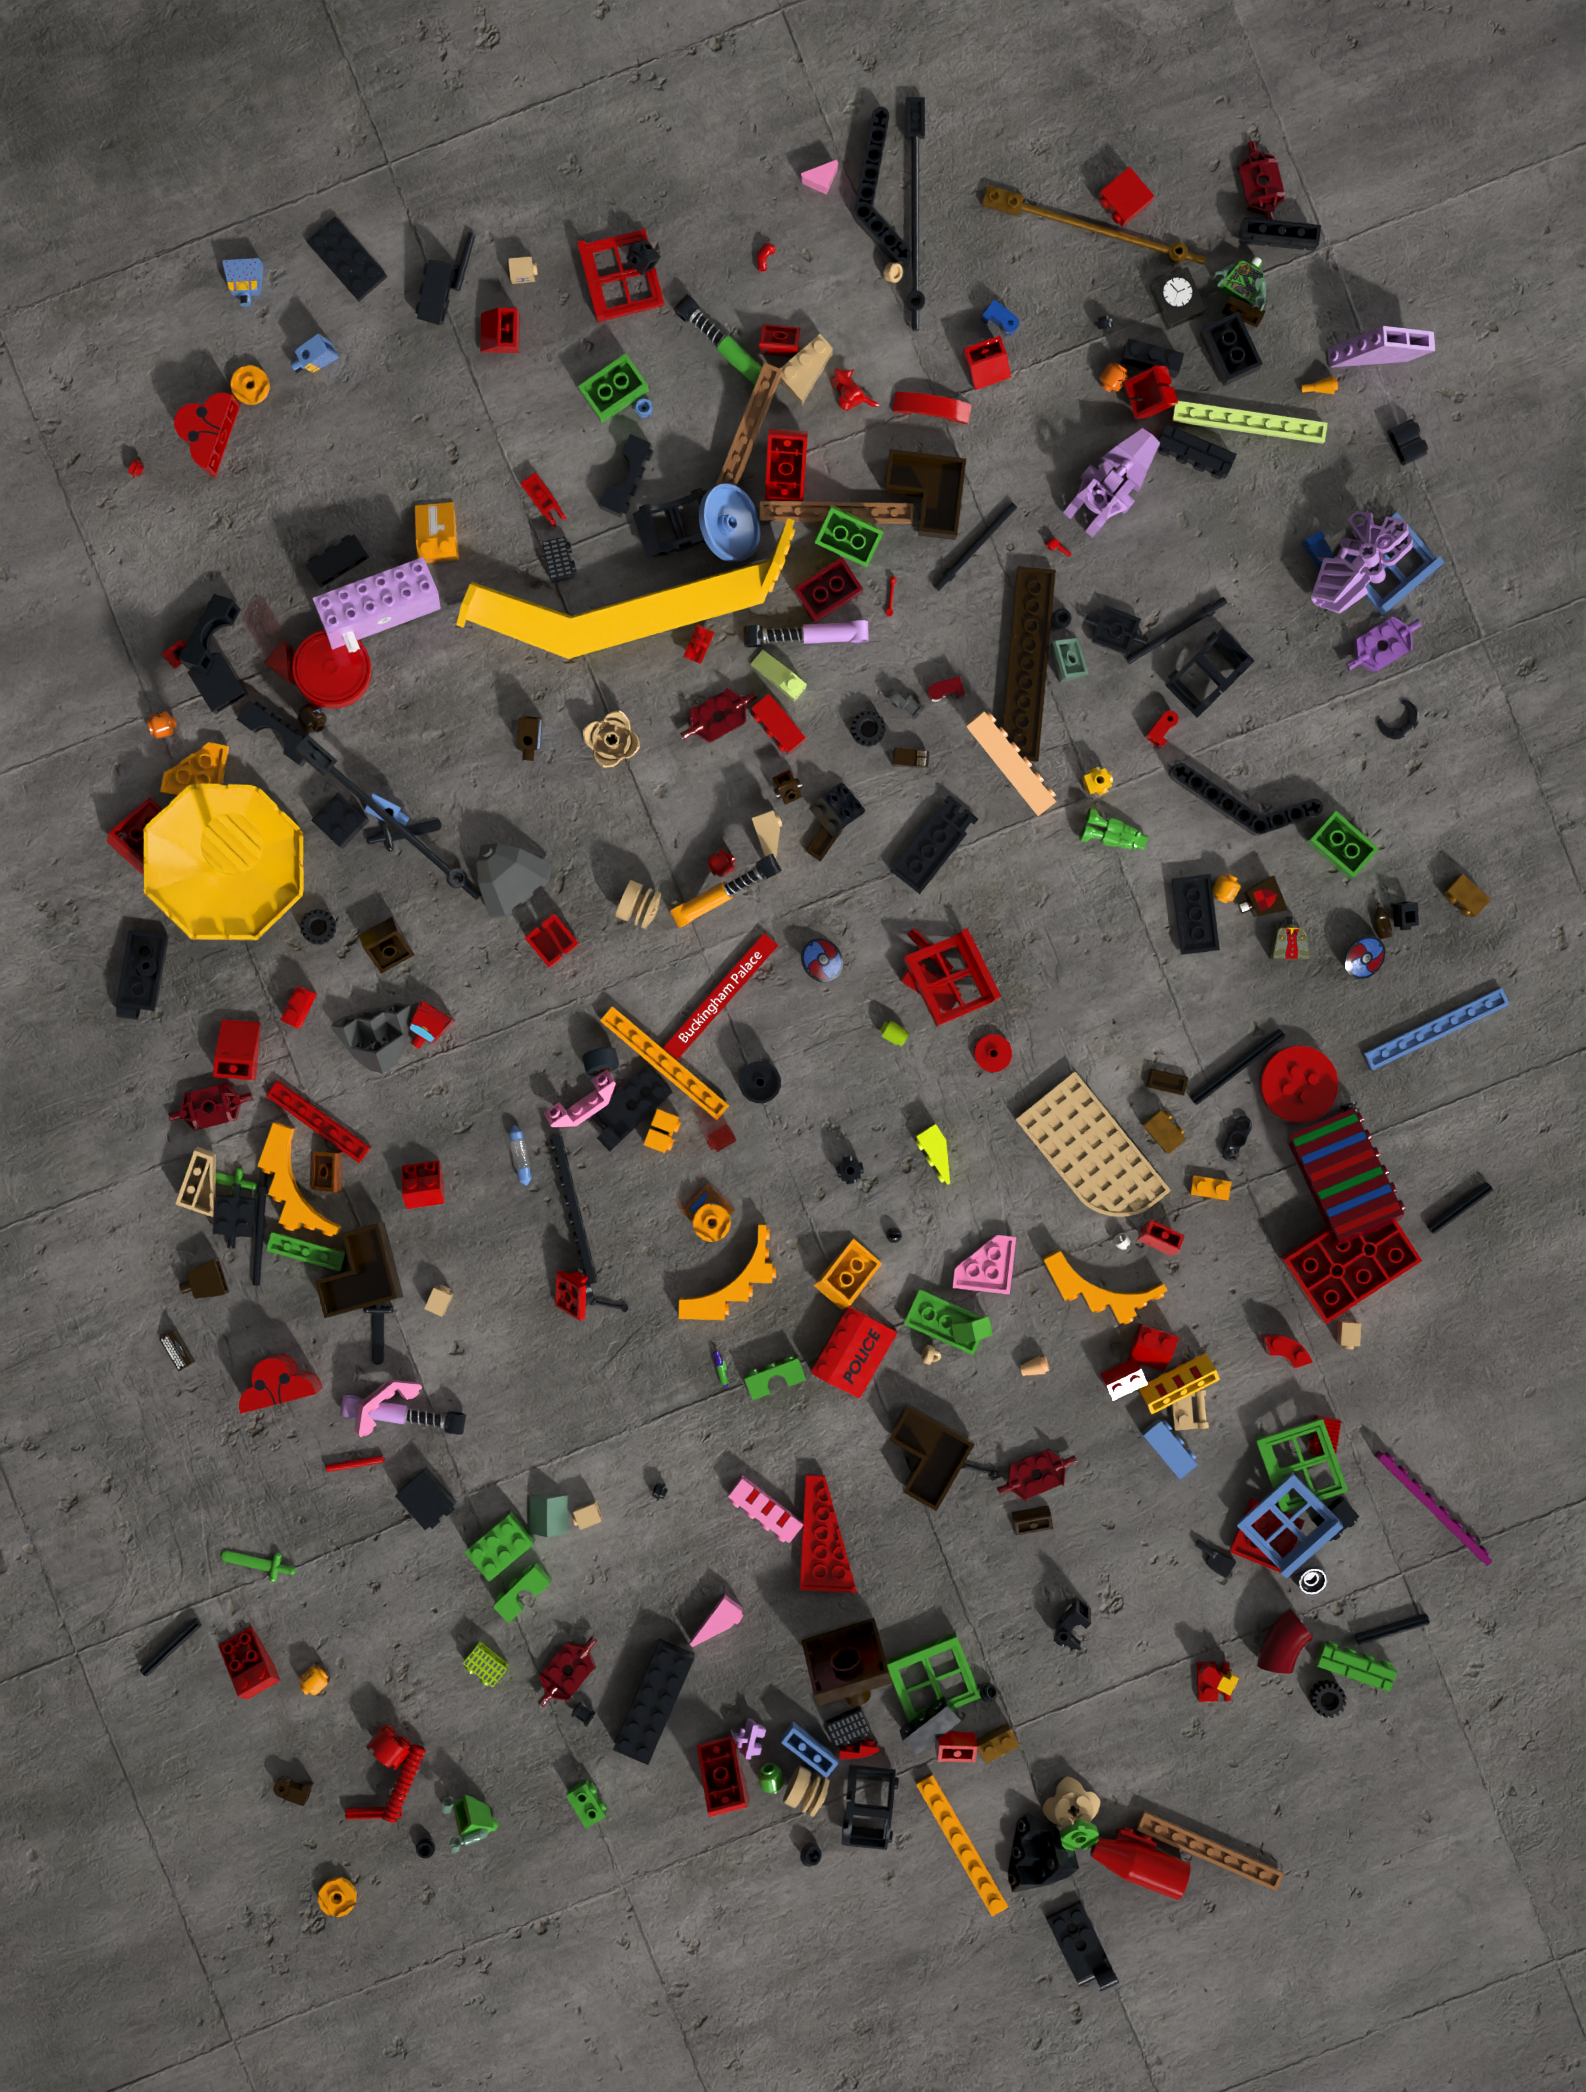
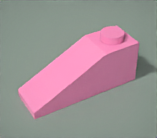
(720, 1619)

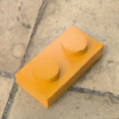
(1210, 1187)

